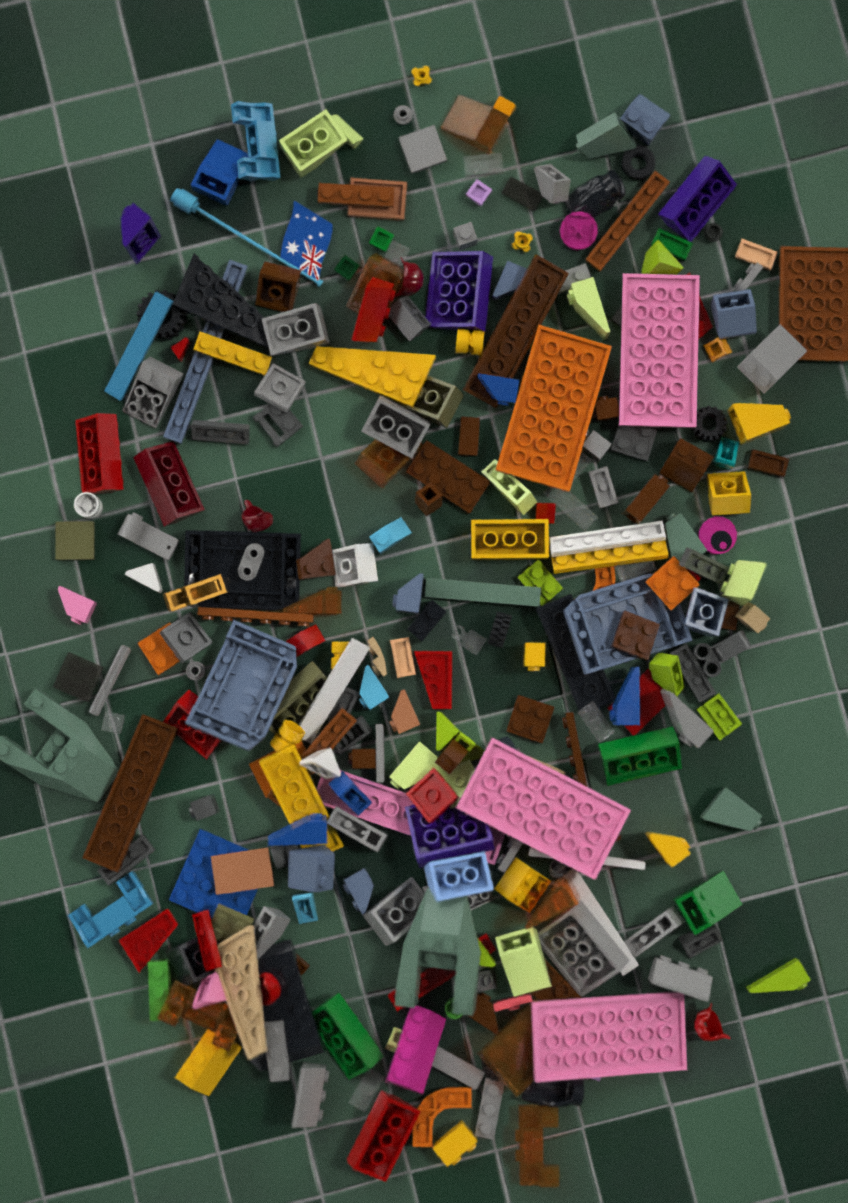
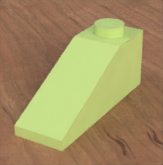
(510, 488)

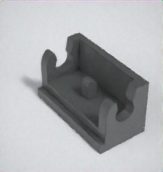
(408, 318)

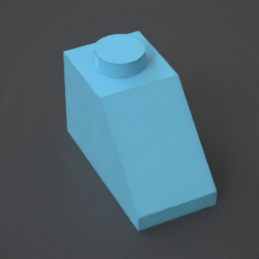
(390, 535)
(371, 690)

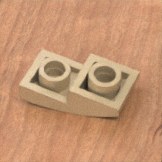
(380, 665)

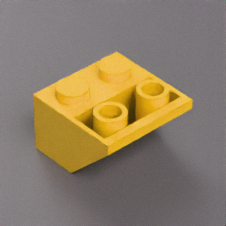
(522, 885)

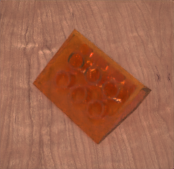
(511, 1052)

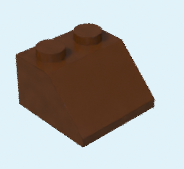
(277, 287)
(686, 465)

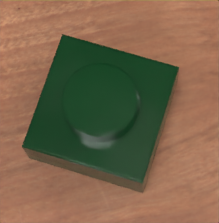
(346, 268)

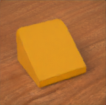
(504, 106)
(717, 349)

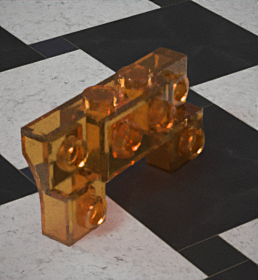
(212, 1017)
(530, 1152)

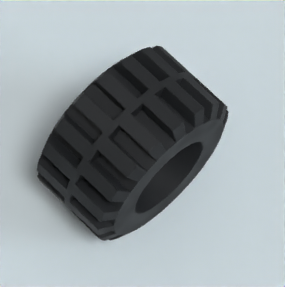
(176, 323)

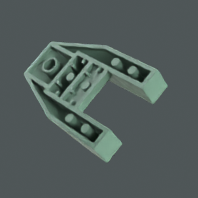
(70, 759)
(445, 939)

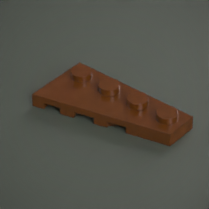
(559, 987)

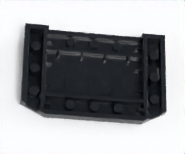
(221, 552)
(291, 1006)

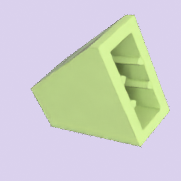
(414, 767)

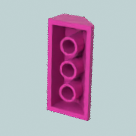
(416, 1049)

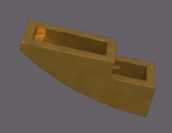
(194, 593)

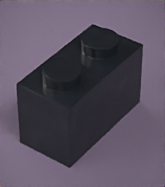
(426, 620)

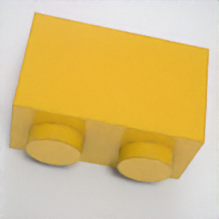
(534, 656)
(455, 1143)

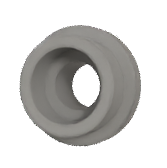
(403, 120)
(201, 673)

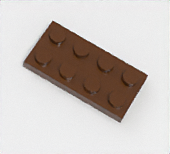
(449, 476)

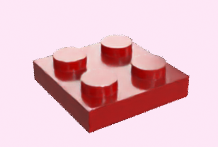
(432, 795)

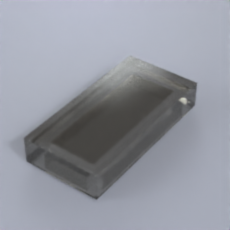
(522, 194)

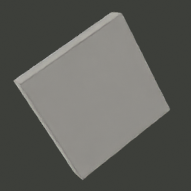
(422, 149)
(279, 388)

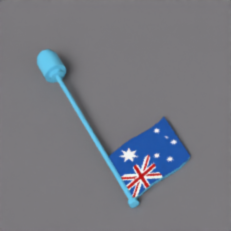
(303, 242)

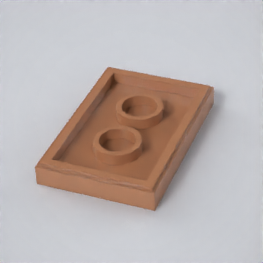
(395, 213)
(242, 871)

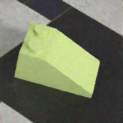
(312, 143)
(587, 304)
(742, 581)

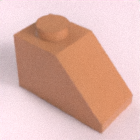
(403, 714)

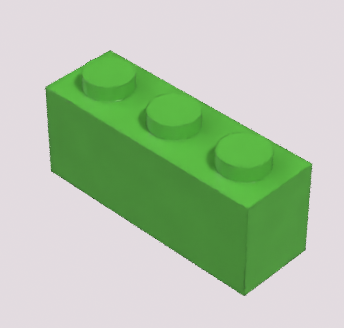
(159, 985)

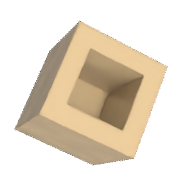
(752, 617)

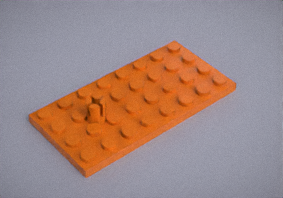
(553, 408)

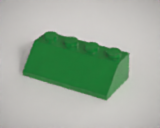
(640, 756)
(345, 1037)

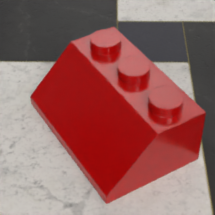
(373, 311)
(198, 740)

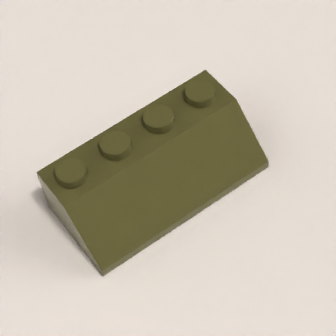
(299, 696)

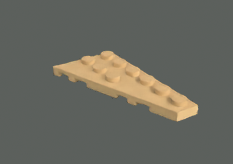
(242, 989)

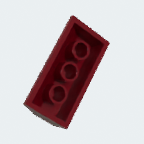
(168, 483)

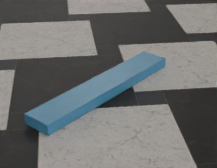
(138, 346)

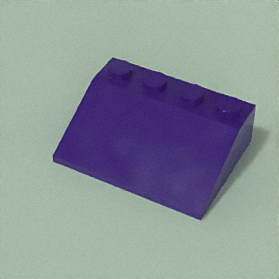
(459, 290)
(448, 836)

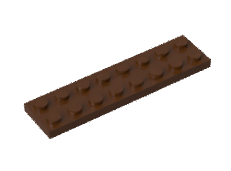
(517, 325)
(130, 793)

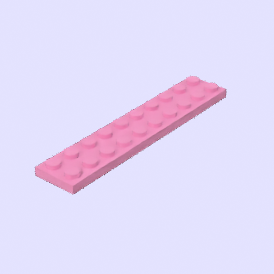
(388, 808)

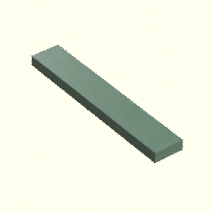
(483, 592)

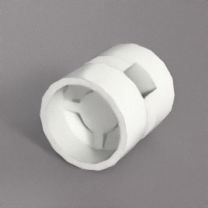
(88, 505)

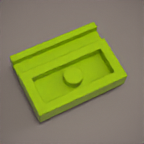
(539, 576)
(719, 716)

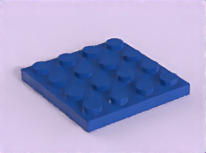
(196, 881)

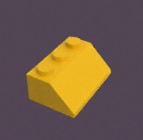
(206, 1064)

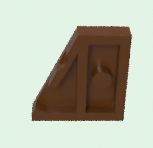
(317, 562)

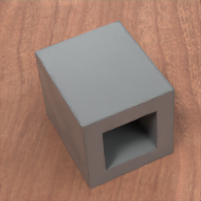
(465, 236)
(595, 445)

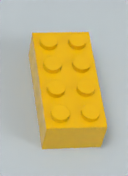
(510, 539)

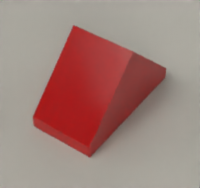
(306, 640)

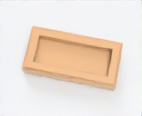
(756, 253)
(402, 657)

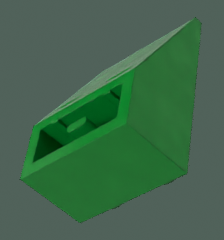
(707, 902)

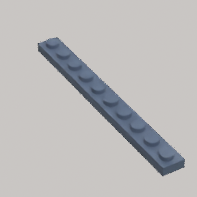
(199, 368)

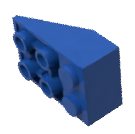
(218, 173)

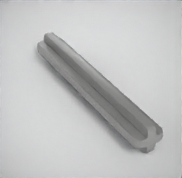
(109, 680)

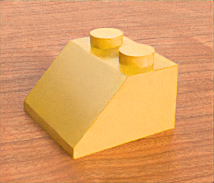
(728, 493)
(669, 847)

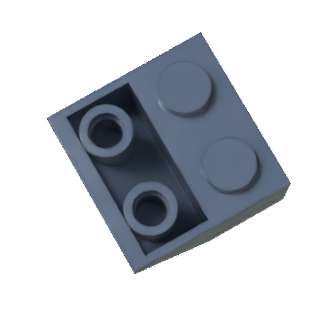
(734, 314)

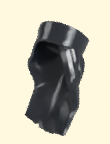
(597, 194)
(555, 1093)

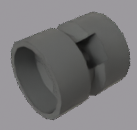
(281, 854)

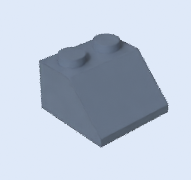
(644, 119)
(409, 596)
(705, 612)
(311, 869)

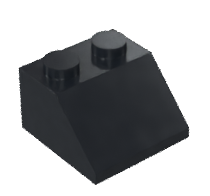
(188, 962)

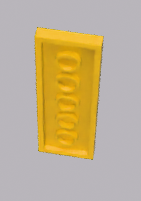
(610, 557)
(296, 791)

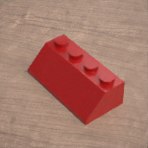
(99, 453)
(383, 1136)

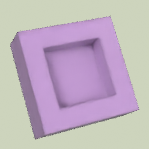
(478, 192)

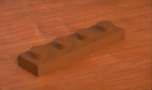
(356, 195)

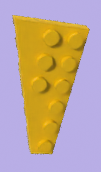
(383, 372)

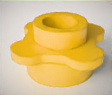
(426, 79)
(527, 238)

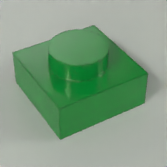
(381, 239)

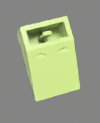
(523, 961)

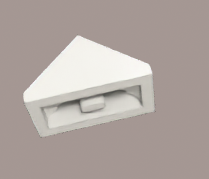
(146, 575)
(322, 763)

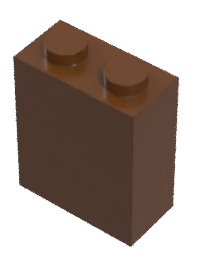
(646, 499)

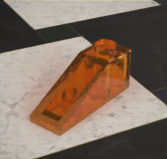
(322, 602)

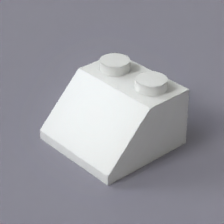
(354, 565)

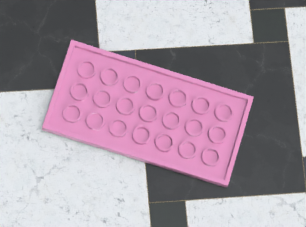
(659, 350)
(543, 808)
(608, 1036)

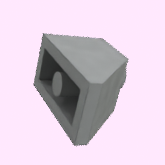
(552, 183)

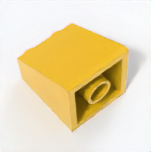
(757, 420)

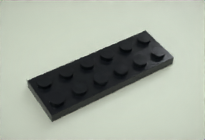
(583, 687)

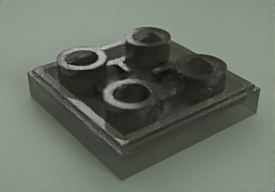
(78, 677)

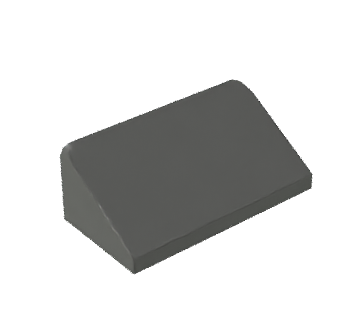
(700, 942)

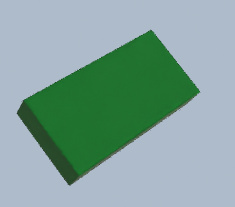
(675, 245)

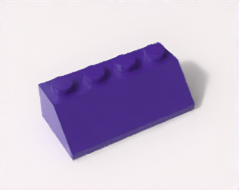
(698, 198)
(138, 232)

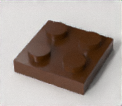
(635, 635)
(530, 718)

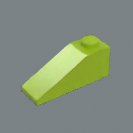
(785, 978)

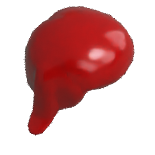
(269, 988)
(714, 1028)

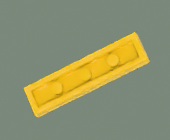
(232, 353)

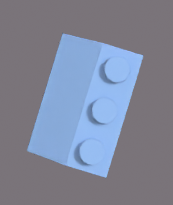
(459, 876)

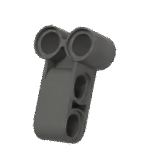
(721, 651)

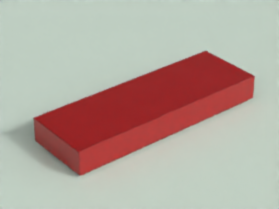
(207, 940)

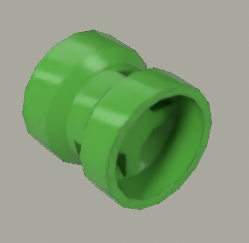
(449, 1009)

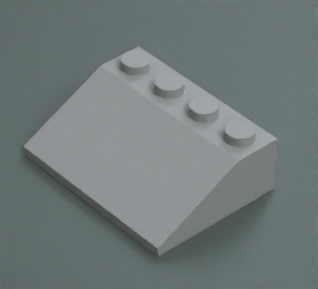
(581, 949)

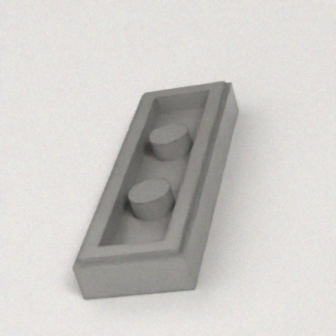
(380, 767)
(457, 1068)

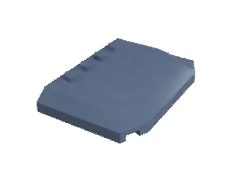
(596, 615)
(244, 687)

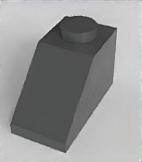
(204, 807)

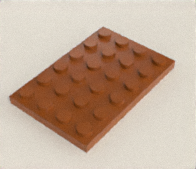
(815, 300)

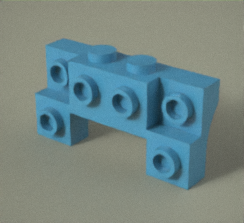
(261, 141)
(108, 921)

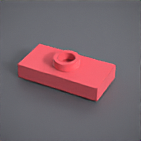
(512, 1002)

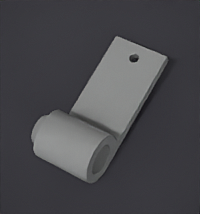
(148, 536)

